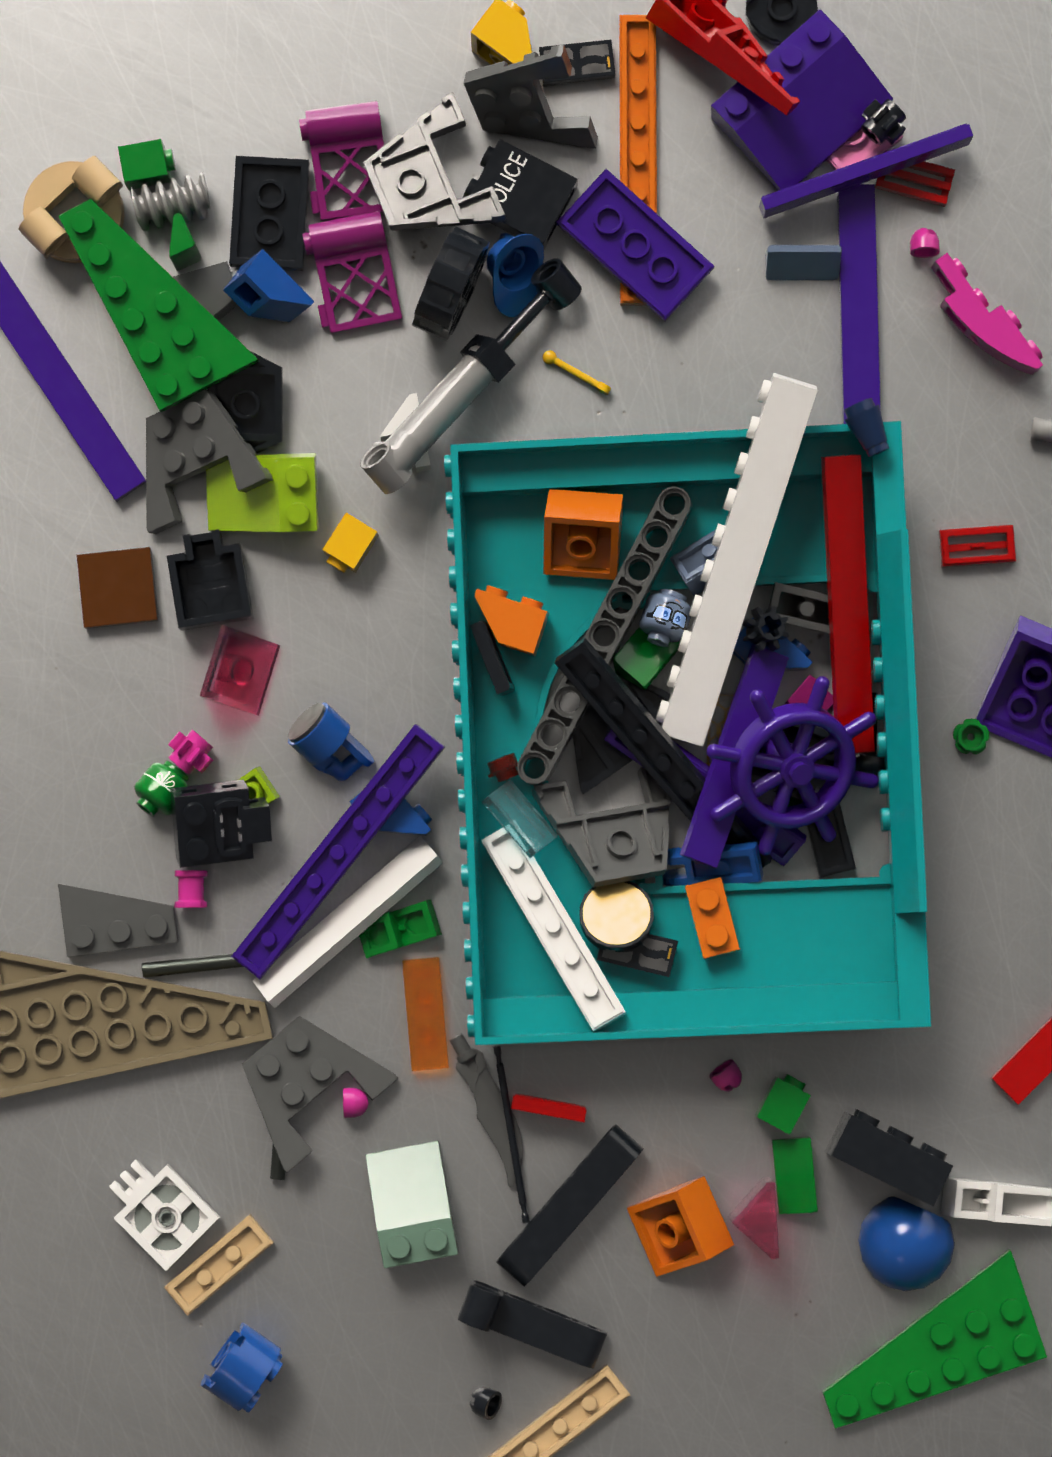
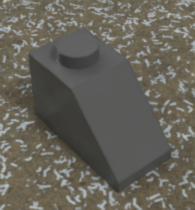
(801, 606)

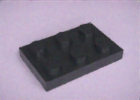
(269, 210)

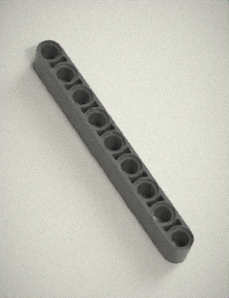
(607, 617)

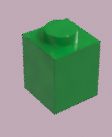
(146, 163)
(783, 1103)

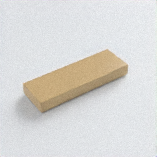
(219, 1264)

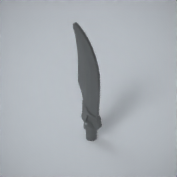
(488, 1102)

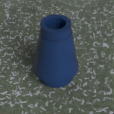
(867, 426)

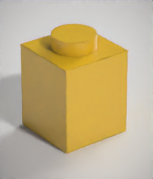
(349, 544)

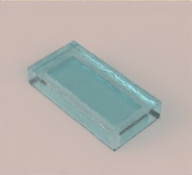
(520, 818)

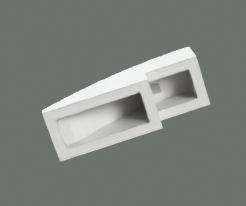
(997, 1202)

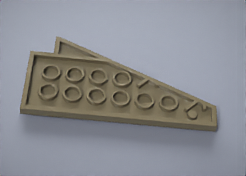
(89, 1022)

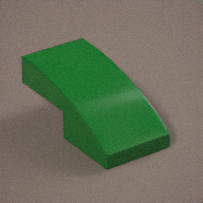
(400, 929)

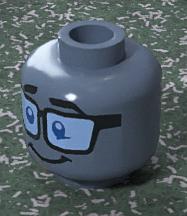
(665, 617)

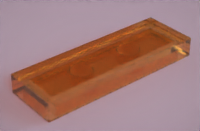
(425, 1014)

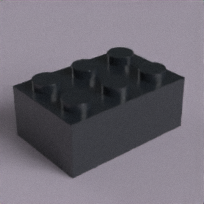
(890, 1156)

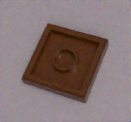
(117, 587)

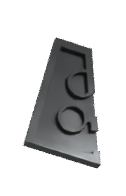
(113, 922)

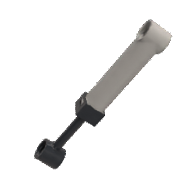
(482, 362)

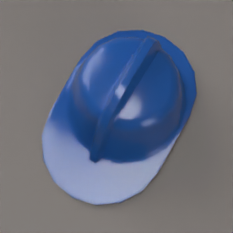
(511, 265)

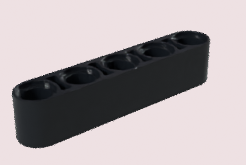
(569, 1205)

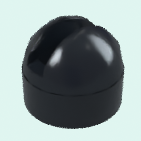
(486, 1402)

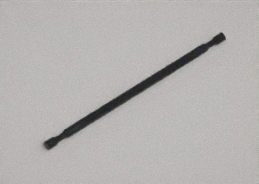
(511, 1134)

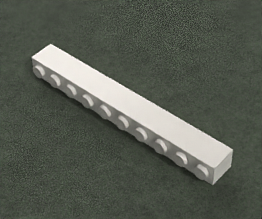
(738, 558)

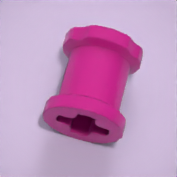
(191, 889)

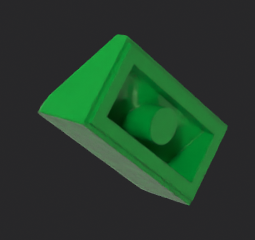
(182, 246)
(641, 660)
(794, 1175)

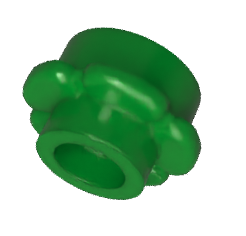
(980, 734)

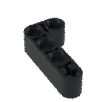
(531, 1323)

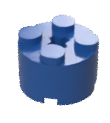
(242, 1367)

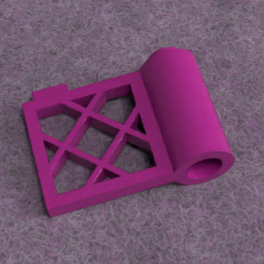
(336, 131)
(344, 242)

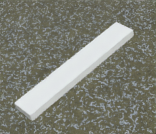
(348, 921)
(555, 930)

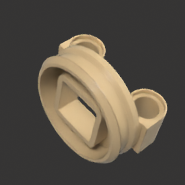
(51, 188)

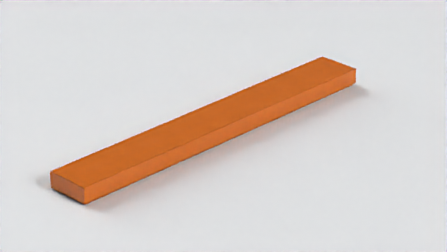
(637, 116)

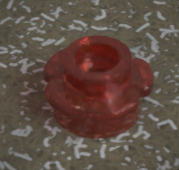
(503, 767)

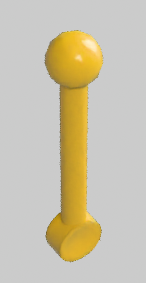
(550, 357)

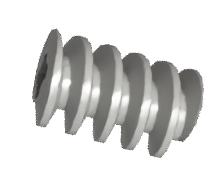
(169, 202)

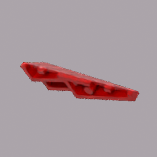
(725, 43)

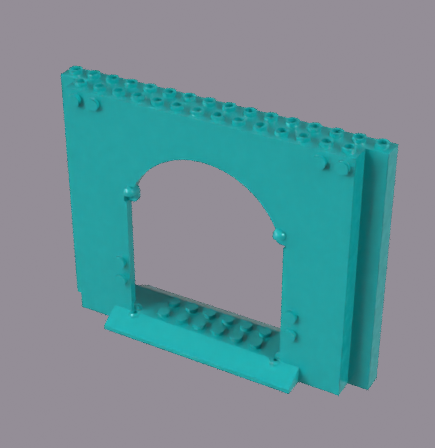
(808, 948)

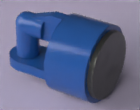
(319, 735)

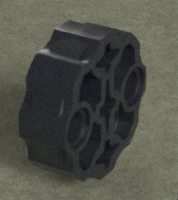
(450, 283)

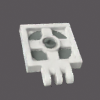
(162, 1213)

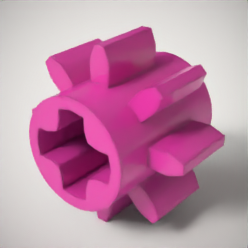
(190, 752)

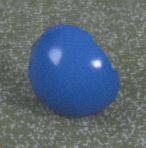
(905, 1244)

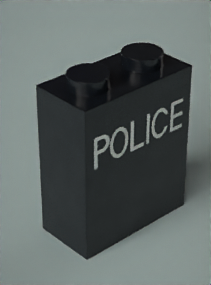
(527, 188)

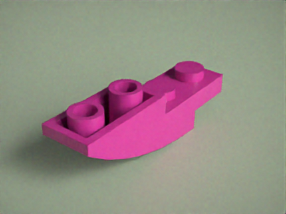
(993, 331)

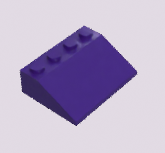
(832, 91)
(1021, 689)

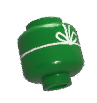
(155, 786)

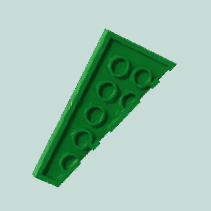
(163, 326)
(958, 1341)

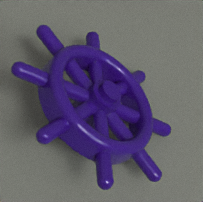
(792, 765)

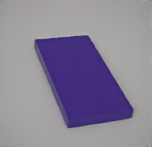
(635, 245)

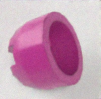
(924, 243)
(726, 1076)
(354, 1102)

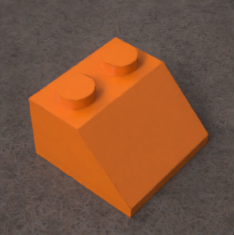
(582, 534)
(680, 1226)

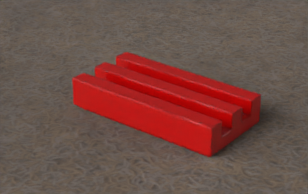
(934, 169)
(945, 548)
(548, 1107)

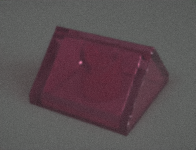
(239, 670)
(758, 1217)

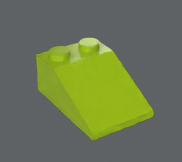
(280, 505)

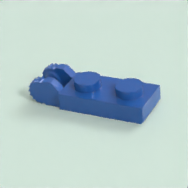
(737, 865)

